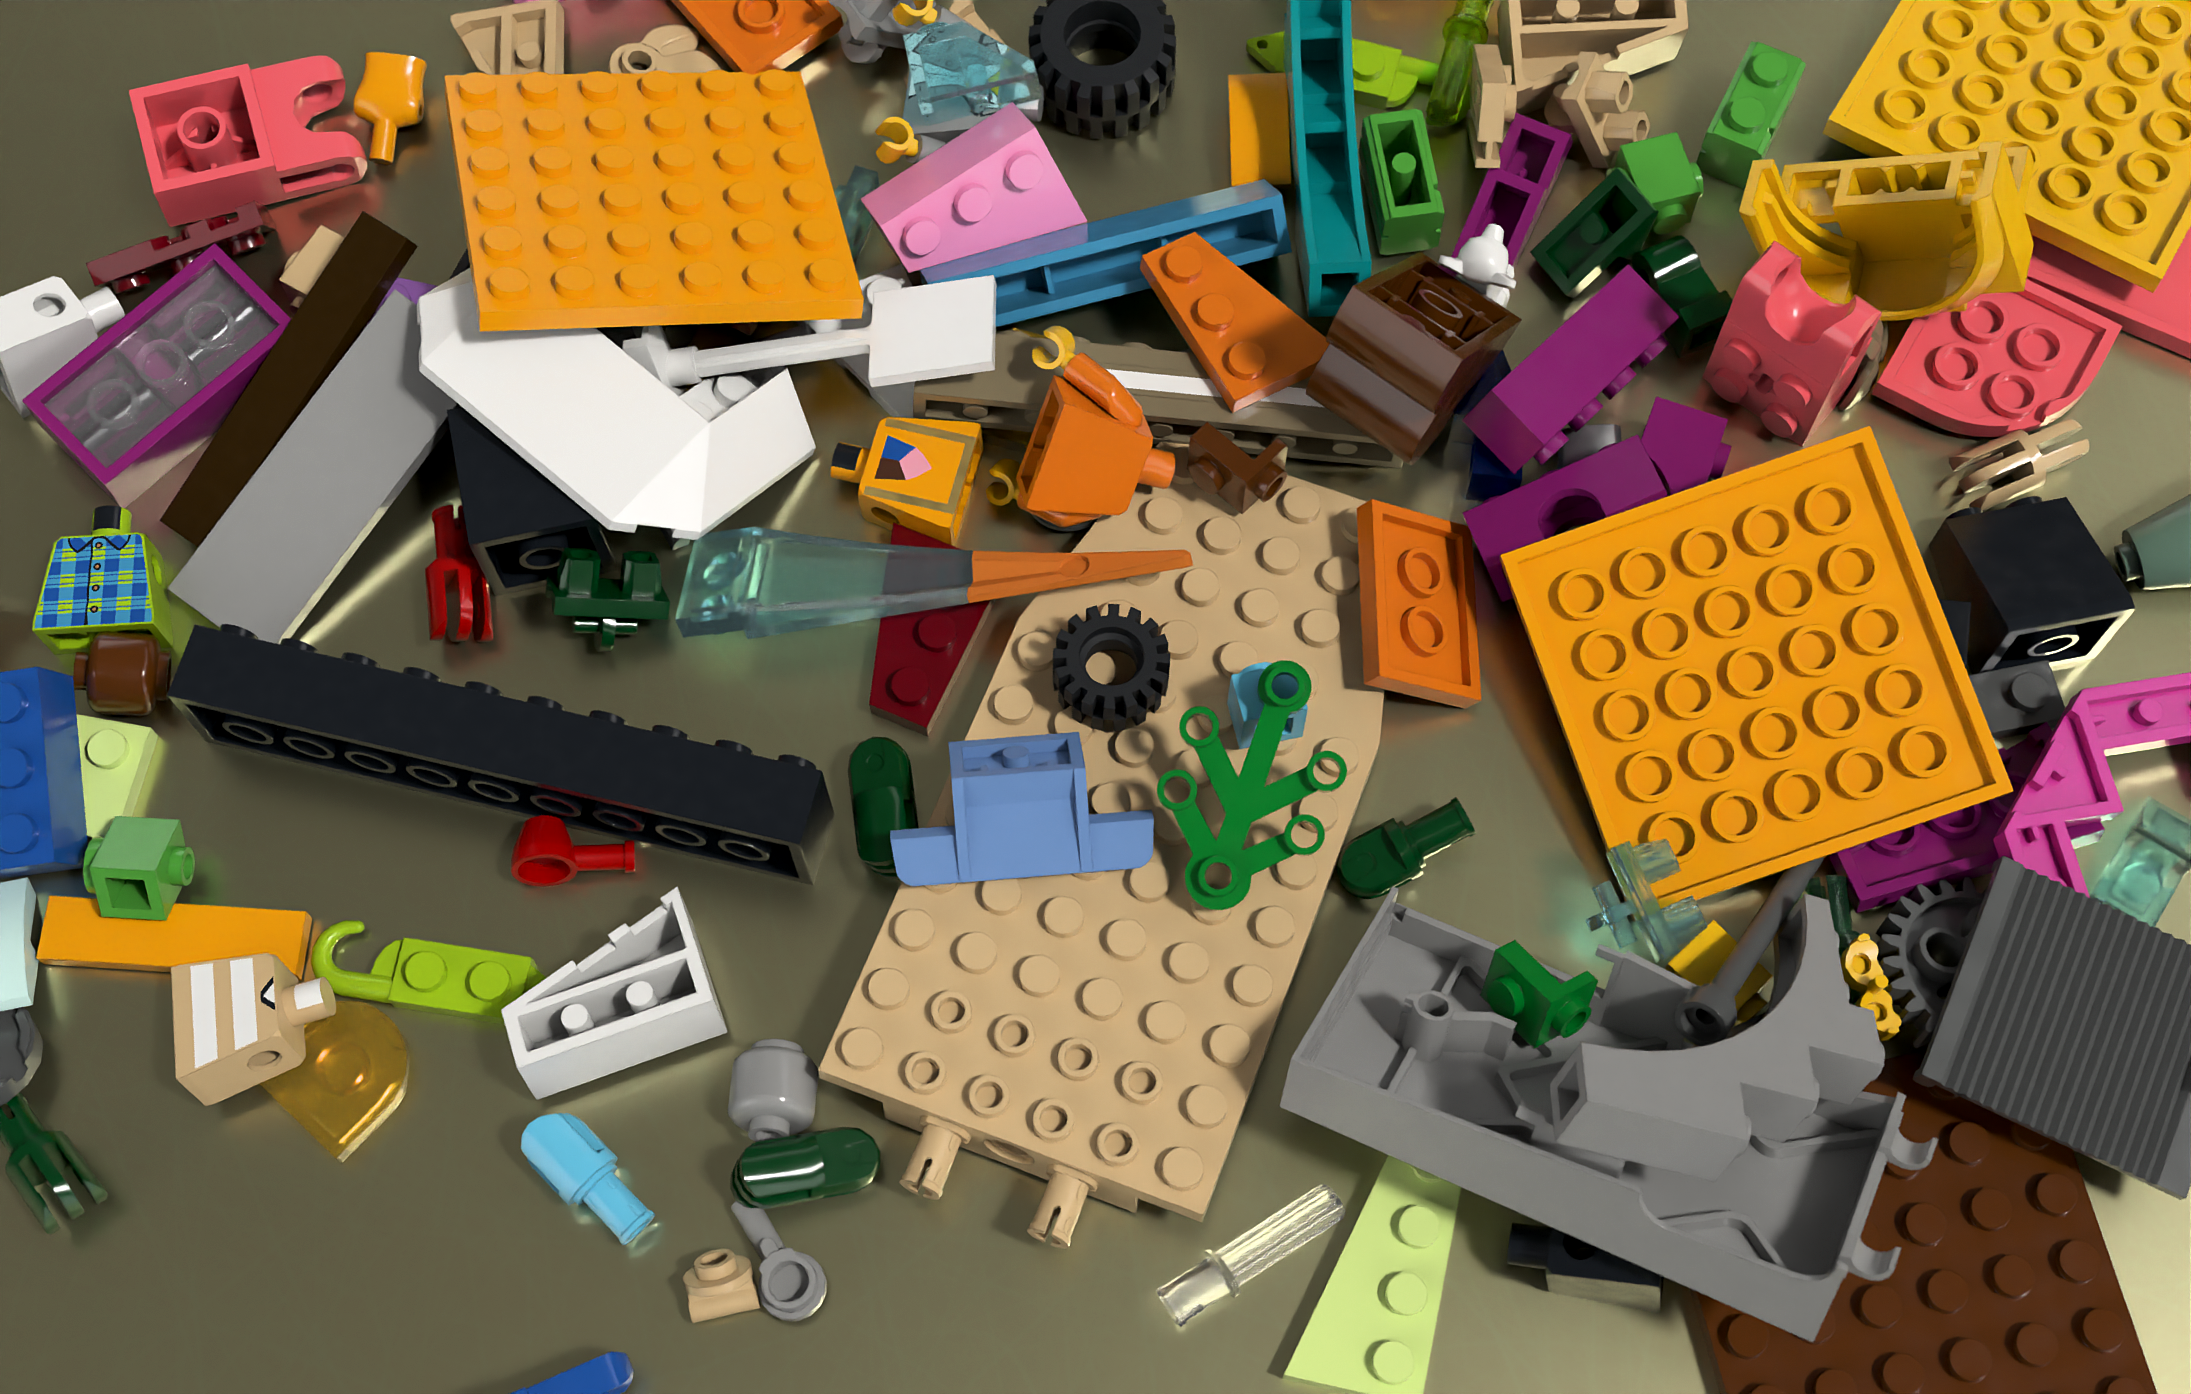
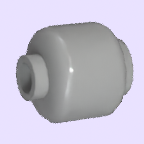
(773, 1090)

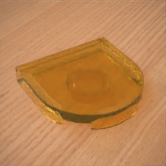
(348, 1079)

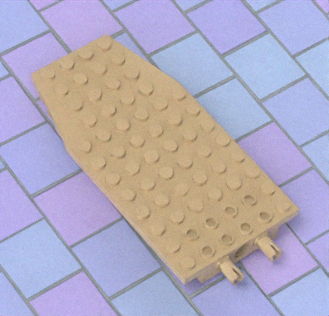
(1107, 1013)

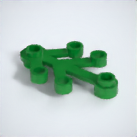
(1246, 797)

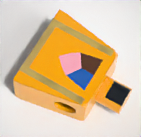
(914, 474)

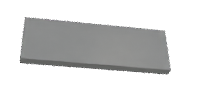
(322, 484)

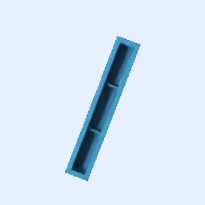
(1105, 255)

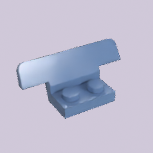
(1021, 816)

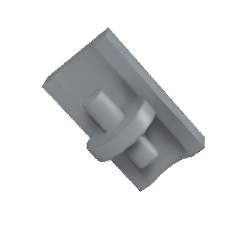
(872, 28)

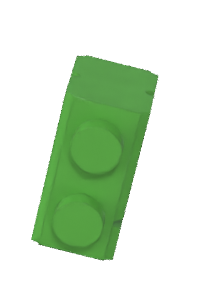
(1750, 113)
(1401, 182)

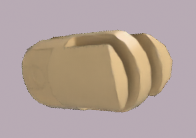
(2020, 460)

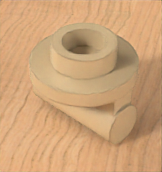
(720, 1285)

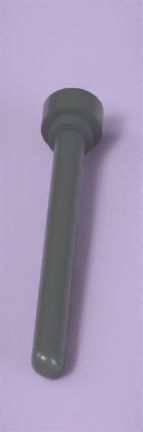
(1710, 1009)

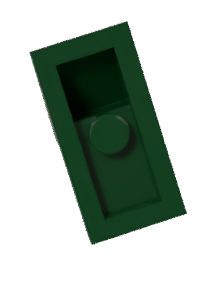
(1597, 231)

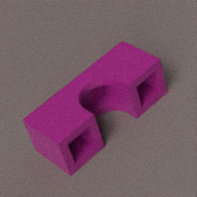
(1578, 494)

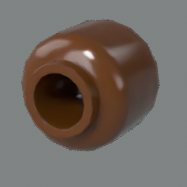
(123, 673)

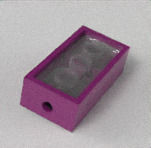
(160, 376)

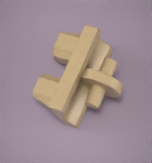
(1597, 110)

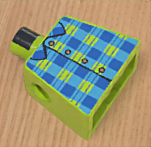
(103, 585)

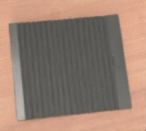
(2072, 1027)

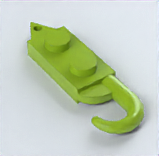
(1379, 72)
(430, 976)

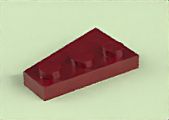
(130, 267)
(922, 652)

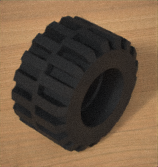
(1107, 95)

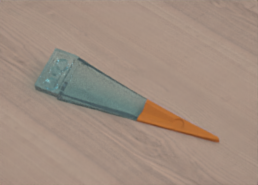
(801, 582)

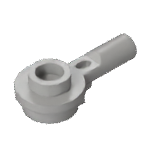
(789, 1281)

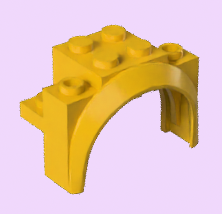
(1914, 227)

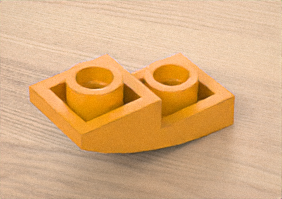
(1259, 129)

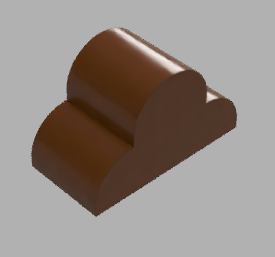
(1408, 353)

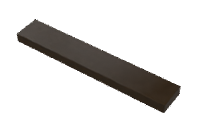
(291, 373)

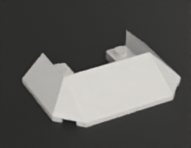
(608, 424)

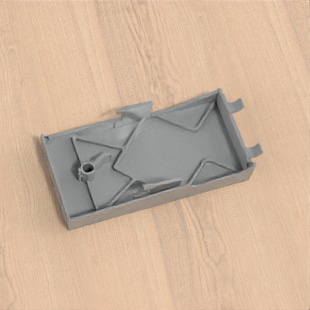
(1449, 1086)

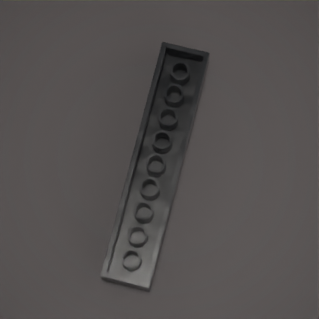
(505, 752)

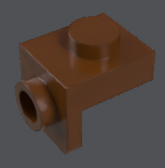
(1232, 474)

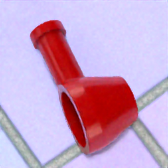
(549, 858)

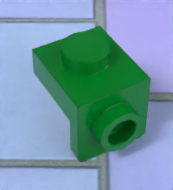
(1534, 998)

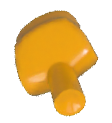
(389, 99)

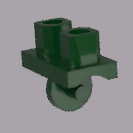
(607, 604)

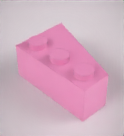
(974, 195)

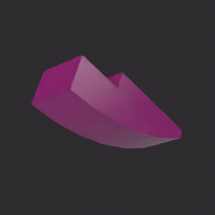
(1520, 187)

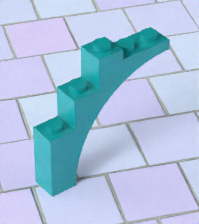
(1324, 152)

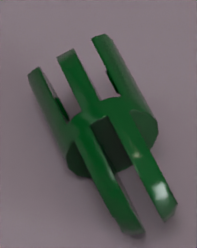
(880, 800)
(805, 1167)

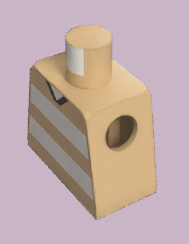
(241, 1022)

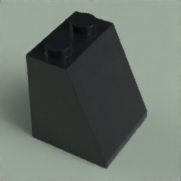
(515, 513)
(2031, 583)

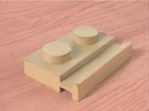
(1491, 103)

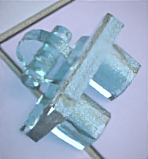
(1635, 872)

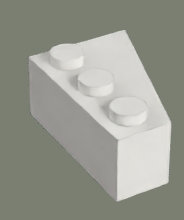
(617, 1006)

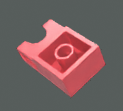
(244, 137)
(1787, 347)

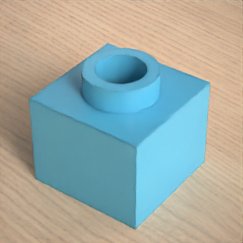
(1246, 707)

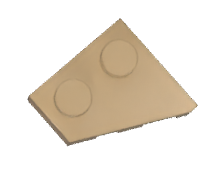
(514, 37)

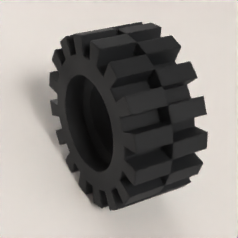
(1111, 633)

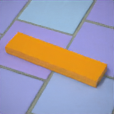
(192, 933)

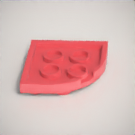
(1999, 363)

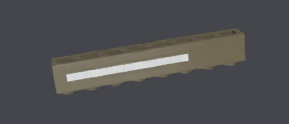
(1173, 397)

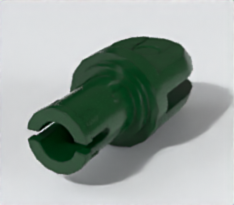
(1396, 852)

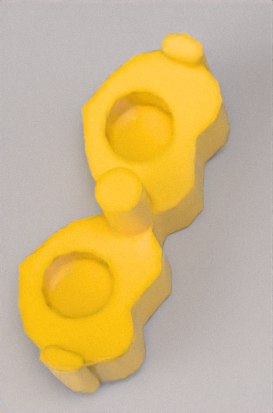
(1866, 976)

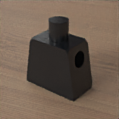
(1597, 1278)

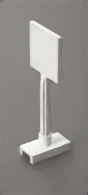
(911, 338)

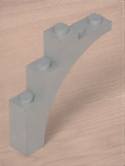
(1703, 1103)

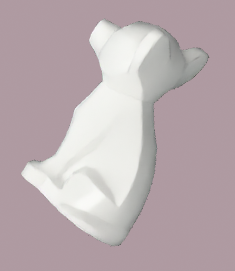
(1485, 264)

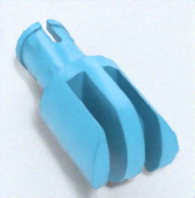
(583, 1171)

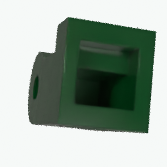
(1680, 280)

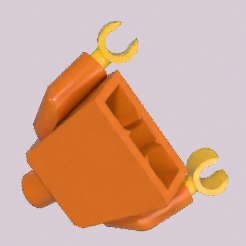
(1084, 446)

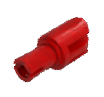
(456, 584)

